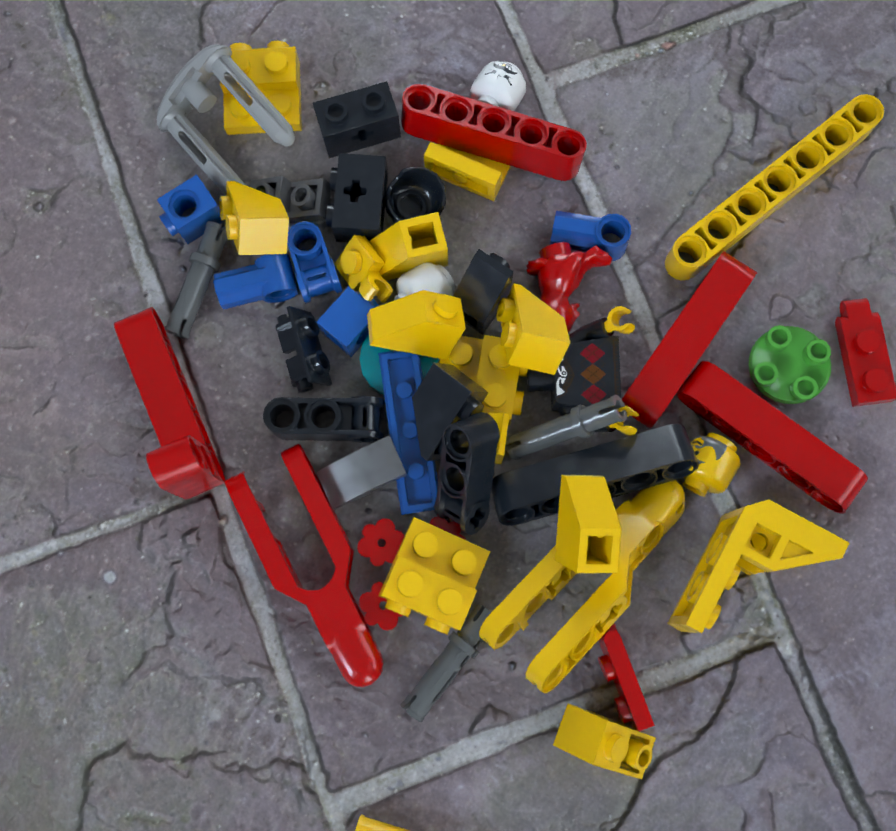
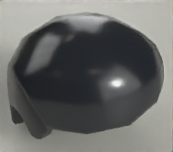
(415, 194)

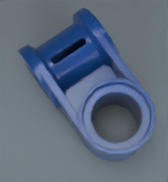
(313, 268)

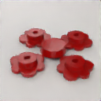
(369, 547)

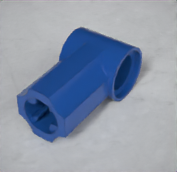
(587, 231)
(266, 280)

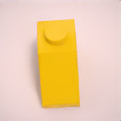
(418, 324)

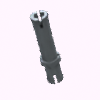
(203, 266)
(580, 422)
(446, 666)

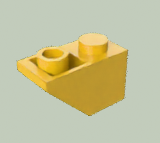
(254, 220)
(411, 244)
(531, 331)
(587, 526)
(604, 742)

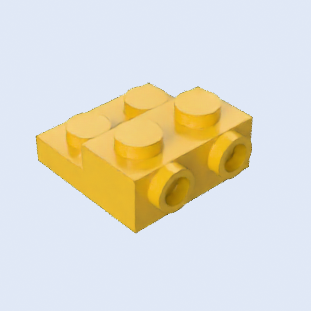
(276, 75)
(487, 365)
(434, 576)

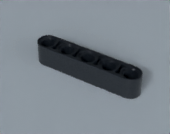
(625, 463)

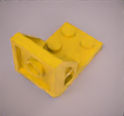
(754, 542)

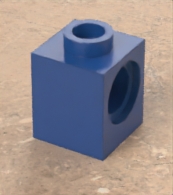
(188, 195)
(346, 321)

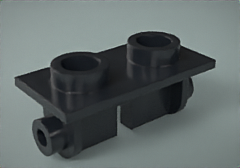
(300, 332)

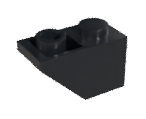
(482, 288)
(442, 400)

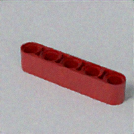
(492, 132)
(688, 338)
(772, 437)

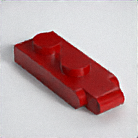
(864, 354)
(617, 667)

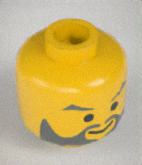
(716, 465)

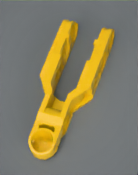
(643, 525)

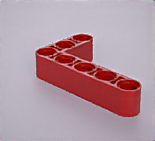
(186, 458)

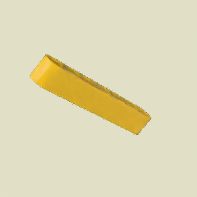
(785, 174)

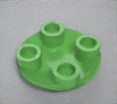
(790, 364)

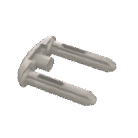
(190, 88)

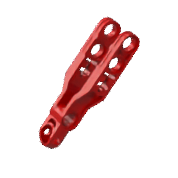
(332, 606)

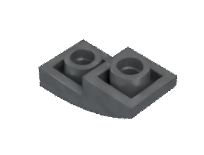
(301, 199)
(361, 472)

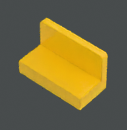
(466, 170)

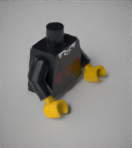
(588, 369)

